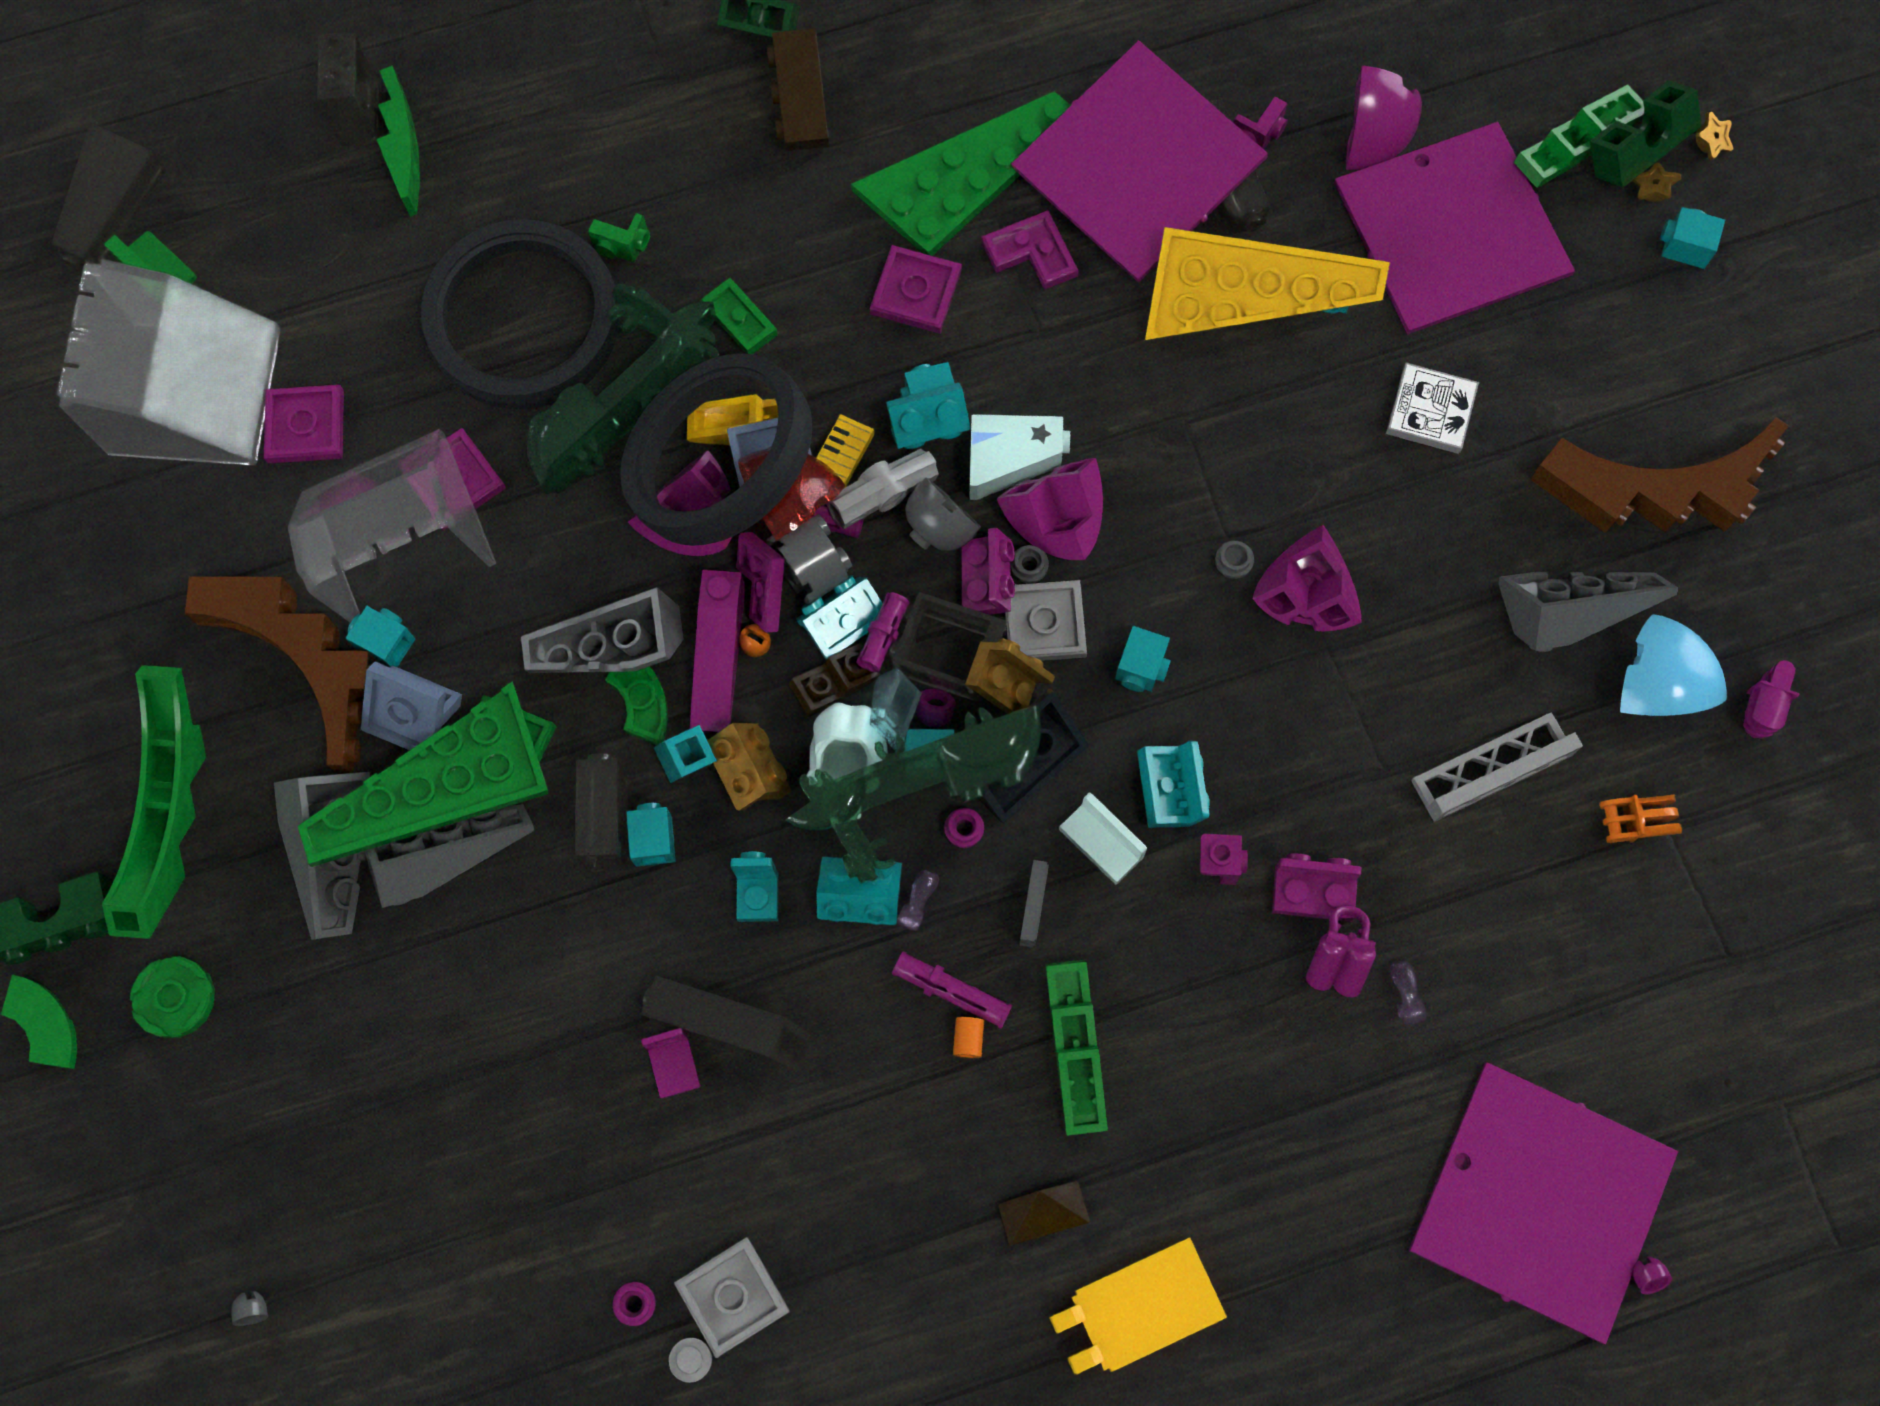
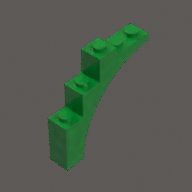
(164, 806)

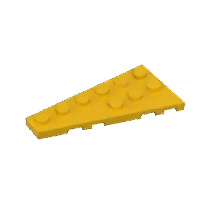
(1235, 281)

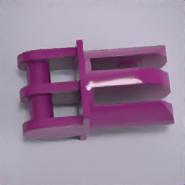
(1770, 701)

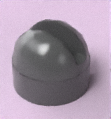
(248, 1311)

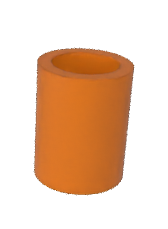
(968, 1037)

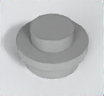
(690, 1360)

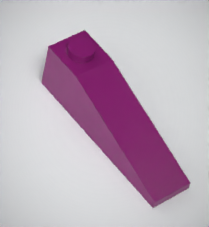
(716, 649)

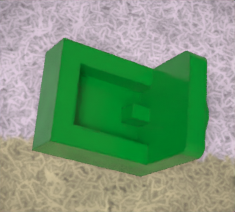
(618, 242)

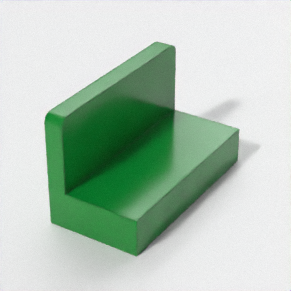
(150, 254)

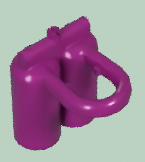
(1343, 958)

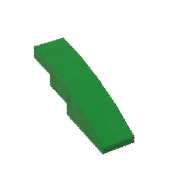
(1570, 142)
(401, 145)
(1076, 1047)

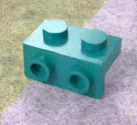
(928, 416)
(1173, 785)
(851, 901)

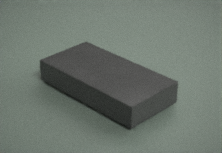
(1034, 904)

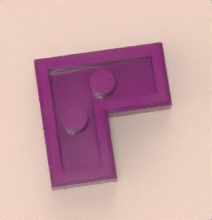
(1032, 240)
(765, 570)

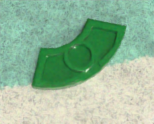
(644, 703)
(44, 1021)

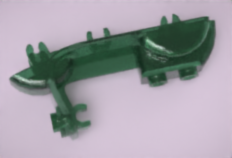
(585, 426)
(967, 761)

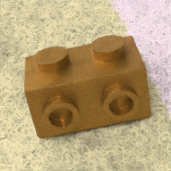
(748, 765)

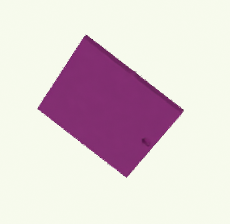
(1138, 159)
(1454, 227)
(1544, 1202)

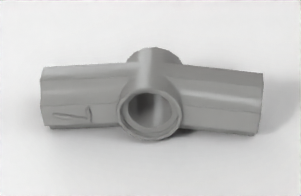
(882, 487)

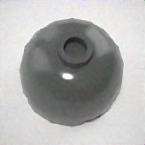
(938, 519)

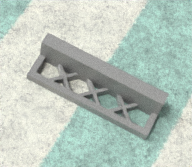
(1504, 775)

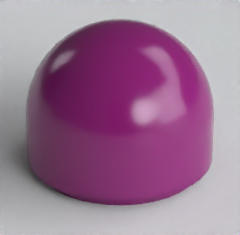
(933, 715)

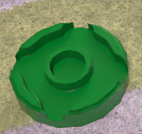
(172, 997)

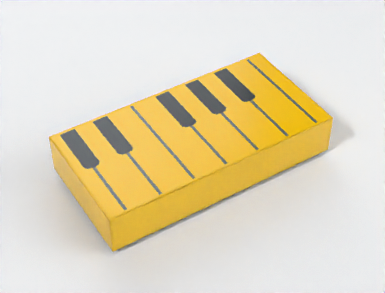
(845, 447)

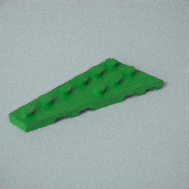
(952, 182)
(448, 778)

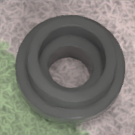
(1033, 554)

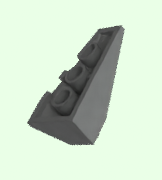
(1565, 611)
(608, 639)
(432, 858)
(329, 889)

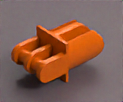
(1637, 818)

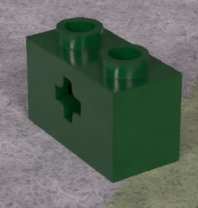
(759, 16)

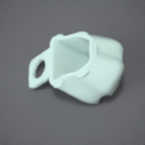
(843, 741)

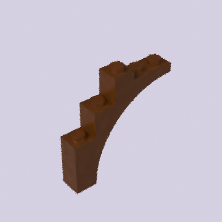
(1612, 491)
(264, 610)

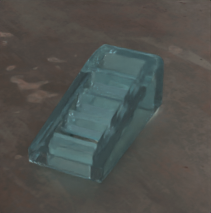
(893, 705)

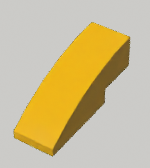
(711, 420)

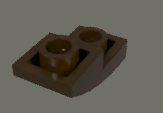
(832, 681)

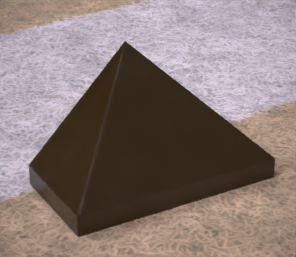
(1043, 1213)

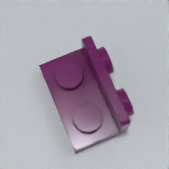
(986, 573)
(1314, 887)

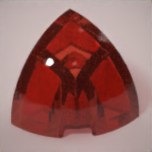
(811, 490)

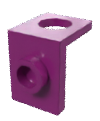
(672, 1062)

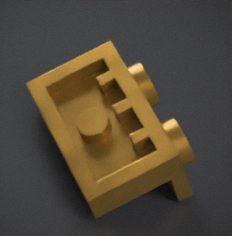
(1006, 675)

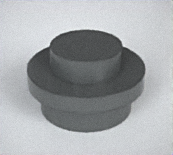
(1234, 559)

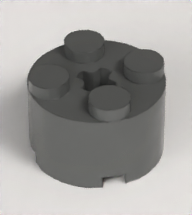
(811, 559)

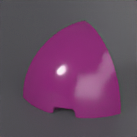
(1383, 118)
(692, 489)
(1058, 510)
(1310, 585)

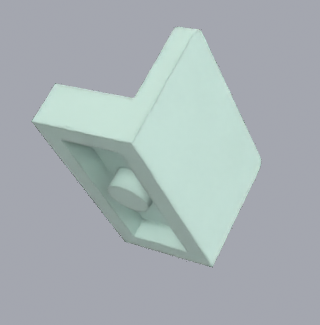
(1103, 839)

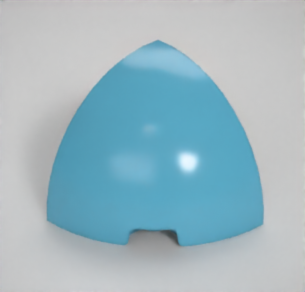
(1671, 672)

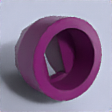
(1652, 1276)

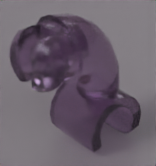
(912, 912)
(1412, 1007)

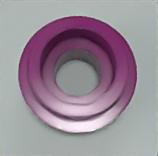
(959, 816)
(621, 1299)

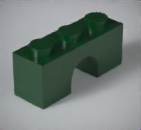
(1626, 151)
(76, 918)

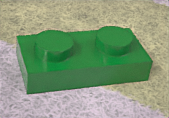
(740, 317)

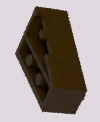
(798, 89)

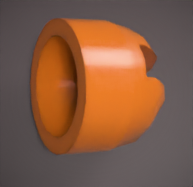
(752, 647)

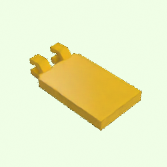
(1142, 1308)

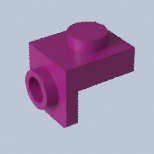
(1268, 126)
(1223, 857)

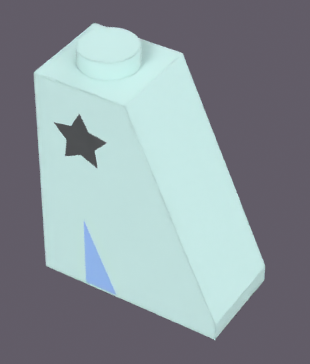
(1013, 450)

